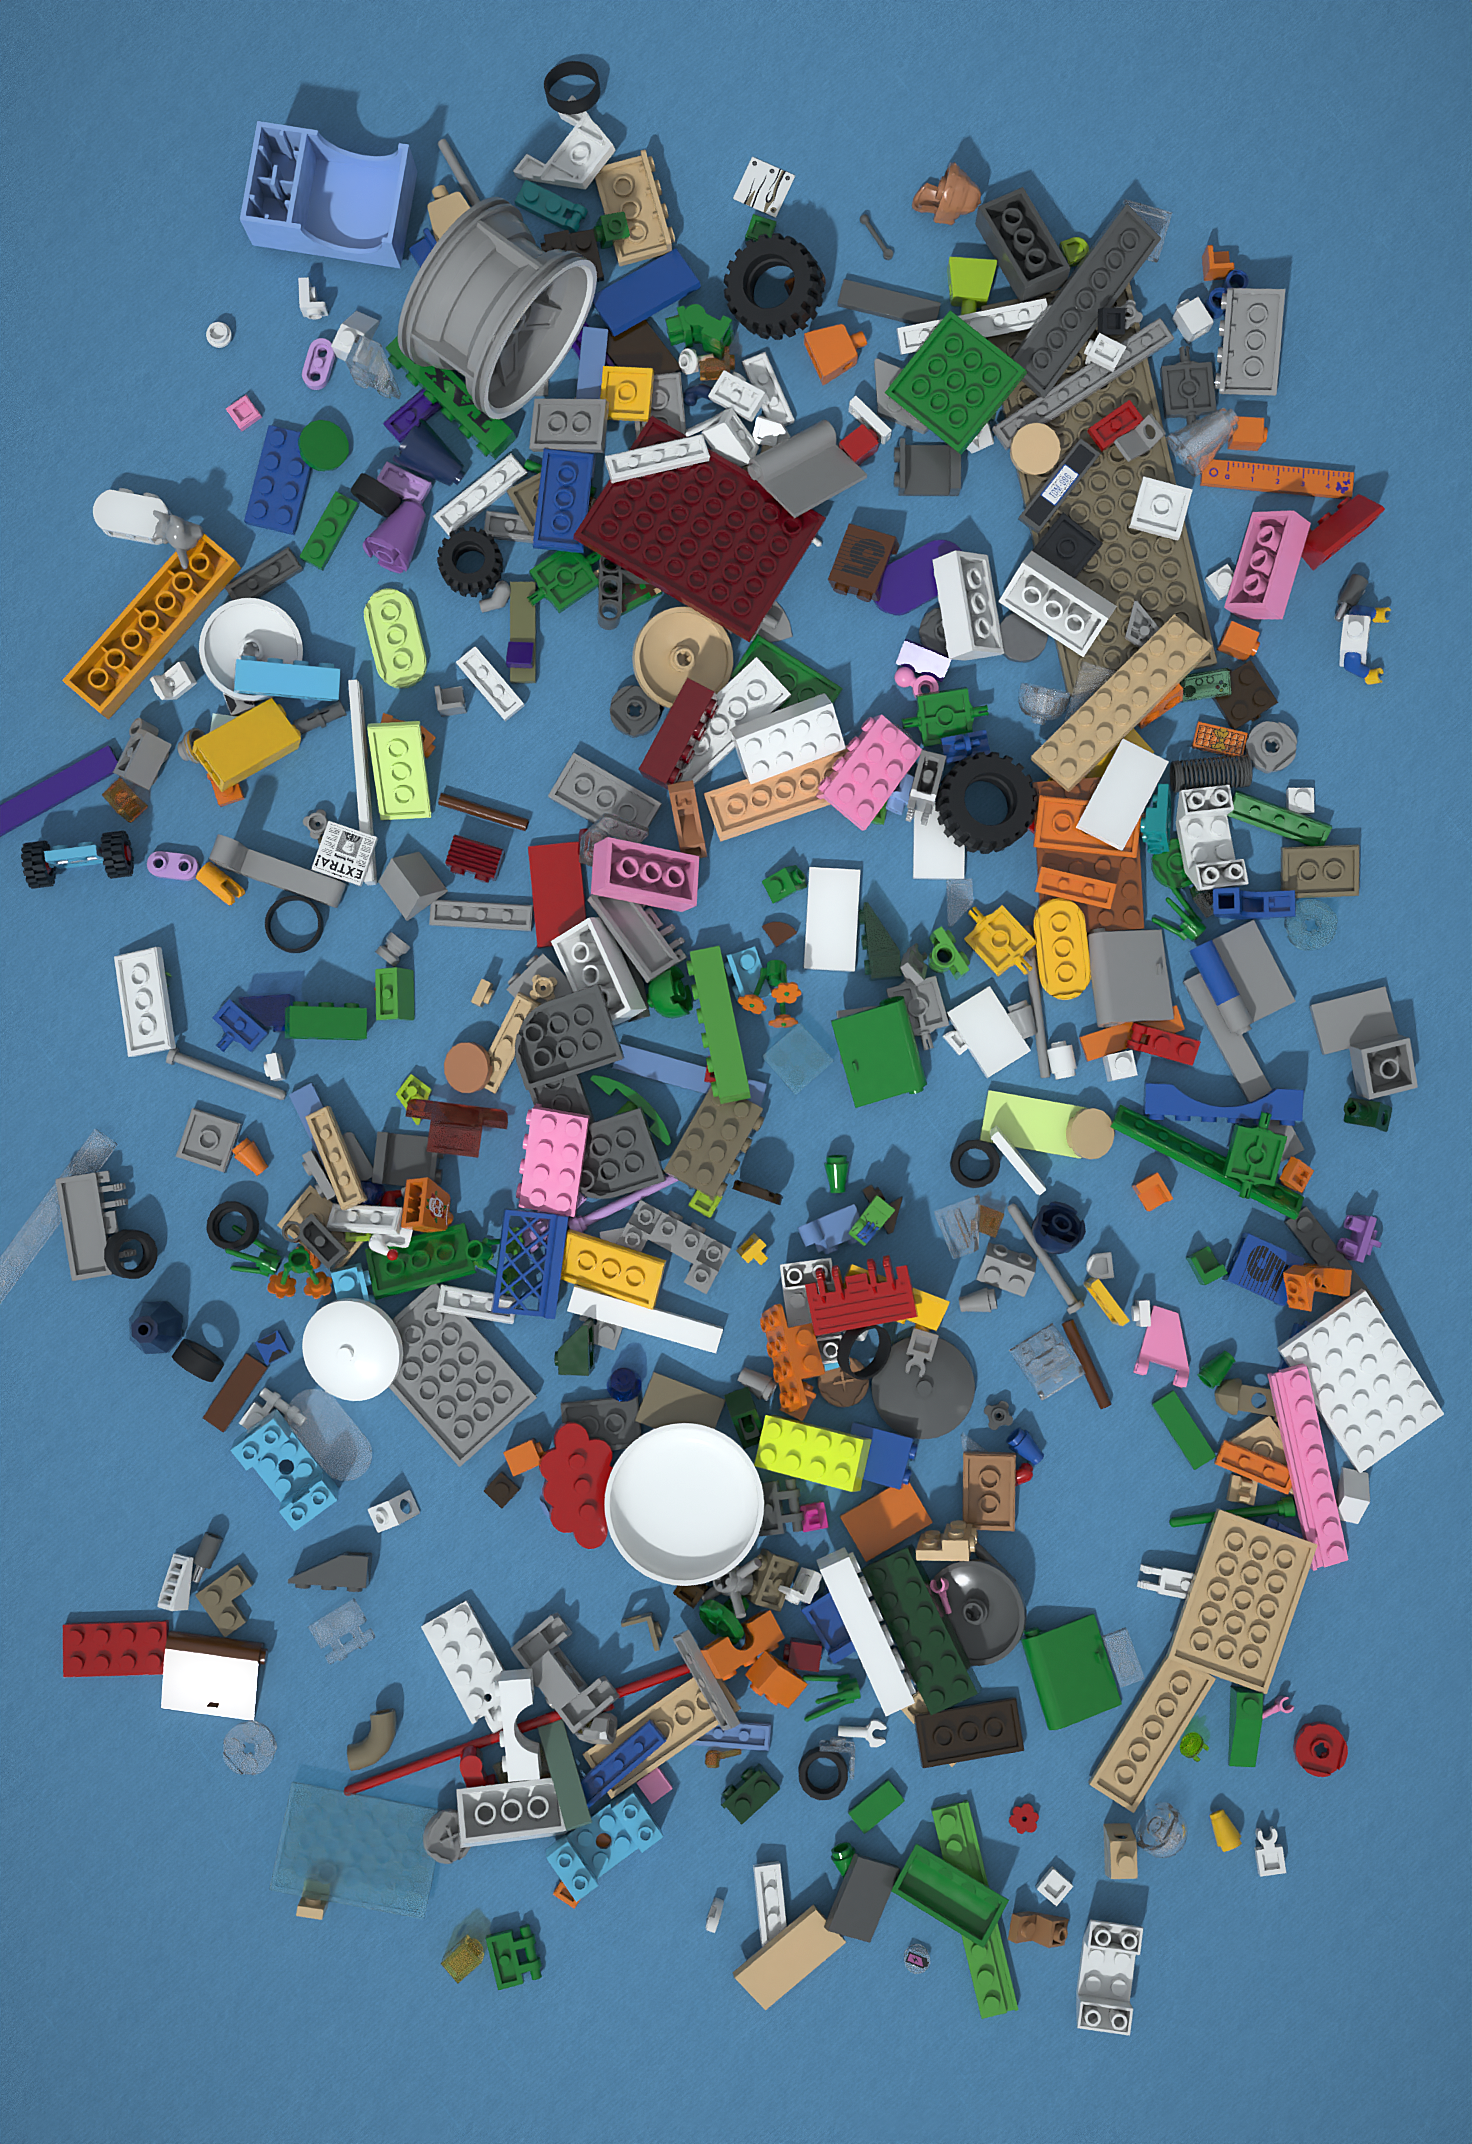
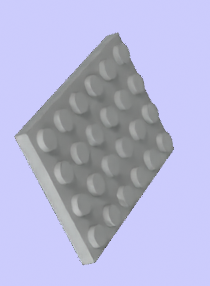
(455, 1378)

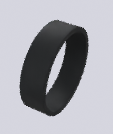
(566, 69)
(275, 906)
(879, 1360)

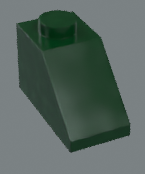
(577, 1352)
(744, 1416)

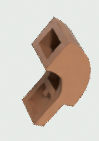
(687, 818)

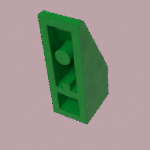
(1244, 1726)

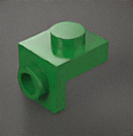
(611, 228)
(784, 883)

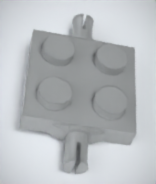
(923, 1006)

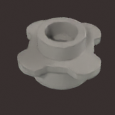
(1135, 316)
(310, 823)

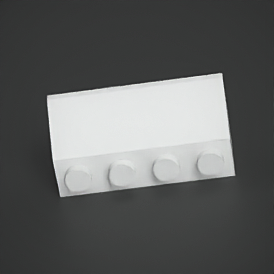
(1057, 603)
(968, 606)
(594, 958)
(508, 1812)

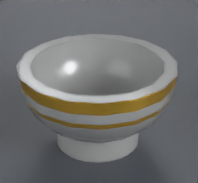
(186, 745)

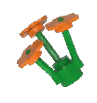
(786, 992)
(300, 1261)

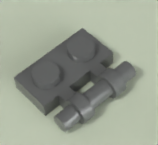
(774, 1517)

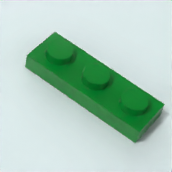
(329, 531)

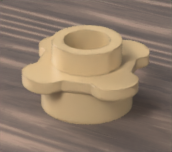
(538, 982)

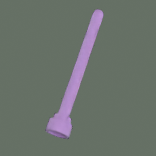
(580, 1223)

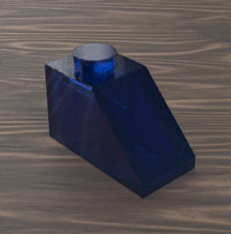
(269, 1009)

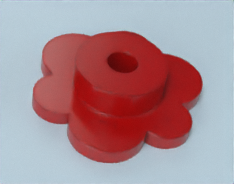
(1029, 1823)

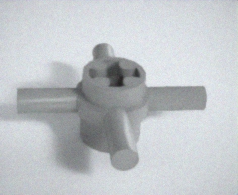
(734, 1584)

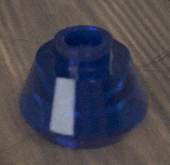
(373, 1192)
(627, 1389)

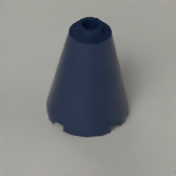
(429, 455)

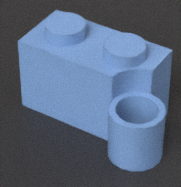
(830, 1230)

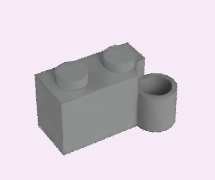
(142, 755)

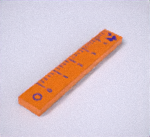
(1278, 479)

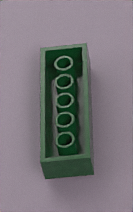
(921, 1629)

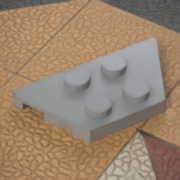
(886, 407)

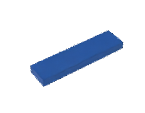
(621, 1761)

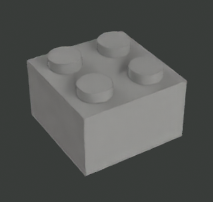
(1383, 1066)

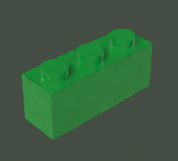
(325, 1021)

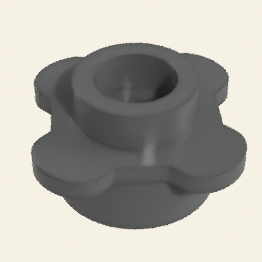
(1002, 1408)

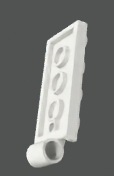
(467, 1661)

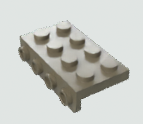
(714, 1144)

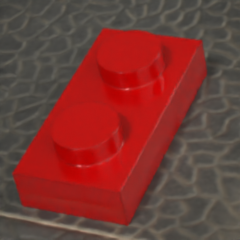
(1115, 425)

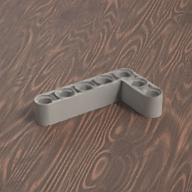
(275, 872)

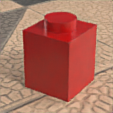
(860, 444)

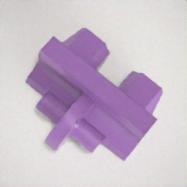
(1361, 1239)

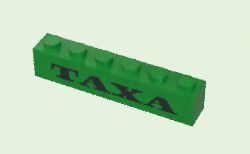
(457, 404)

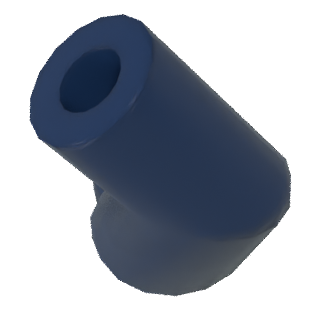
(696, 392)

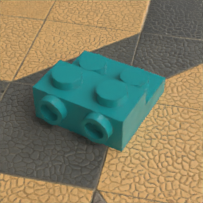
(1157, 823)

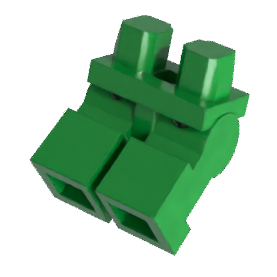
(697, 327)

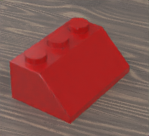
(1339, 529)

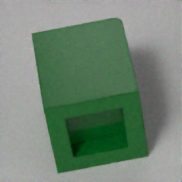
(1206, 1266)

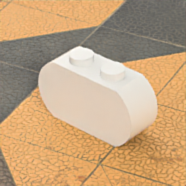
(129, 515)

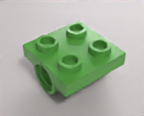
(944, 943)

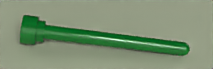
(1283, 1507)

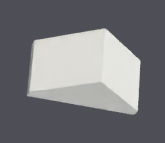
(1352, 1495)

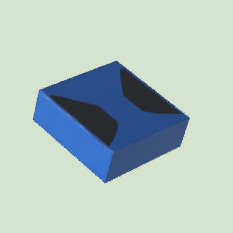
(272, 1347)

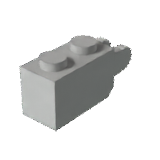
(925, 785)

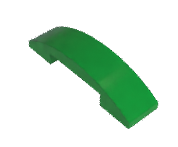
(610, 1086)

